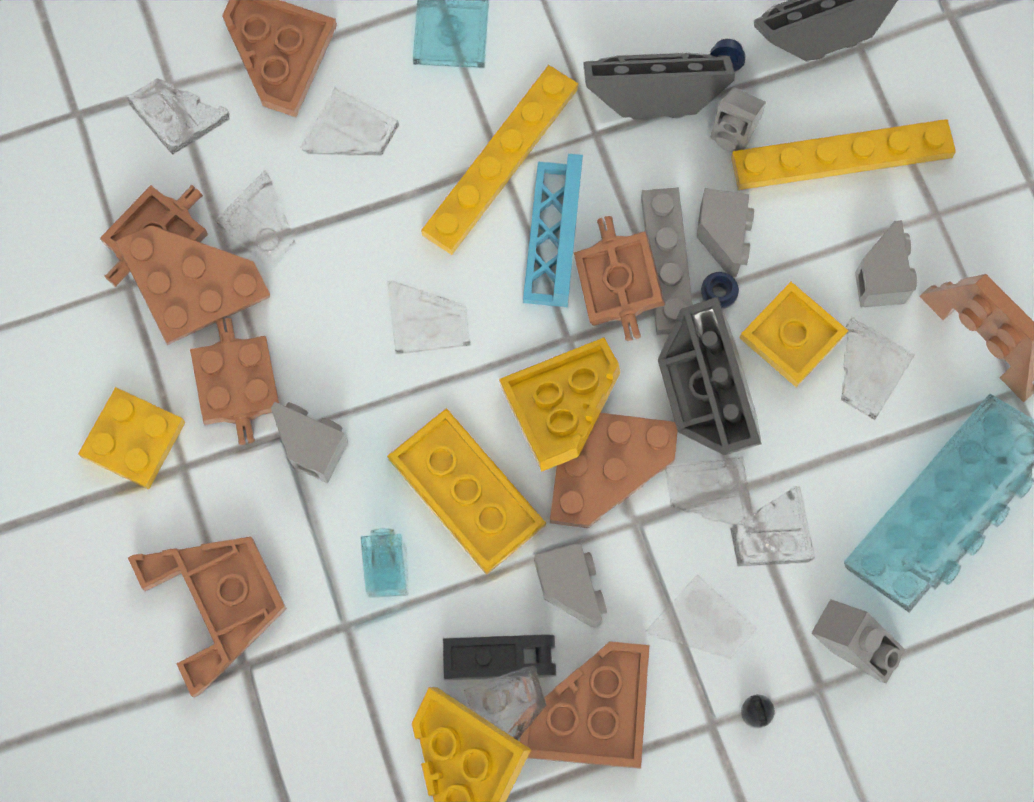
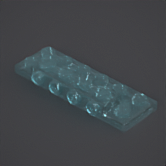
(949, 506)

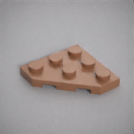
(279, 48)
(189, 281)
(611, 467)
(596, 711)

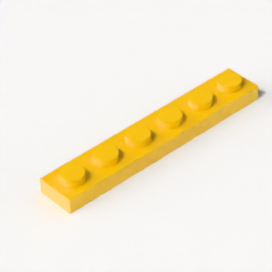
(843, 154)
(499, 160)

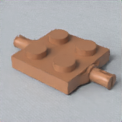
(154, 210)
(619, 278)
(234, 380)

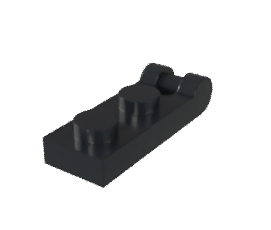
(495, 656)

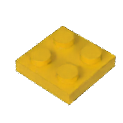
(793, 334)
(132, 438)

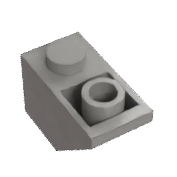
(736, 119)
(723, 226)
(885, 270)
(309, 444)
(568, 585)
(858, 640)

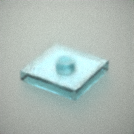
(451, 33)

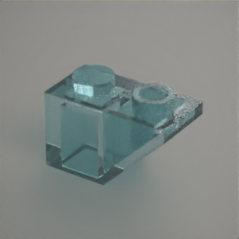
(385, 563)

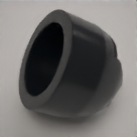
(750, 715)

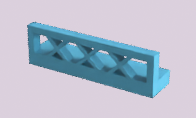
(567, 229)

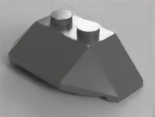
(822, 26)
(658, 83)
(708, 381)

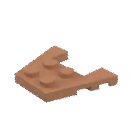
(997, 319)
(231, 595)

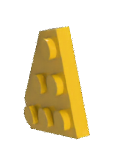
(561, 400)
(464, 752)

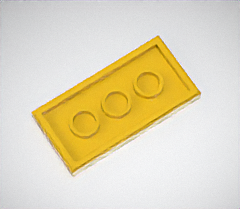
(466, 491)

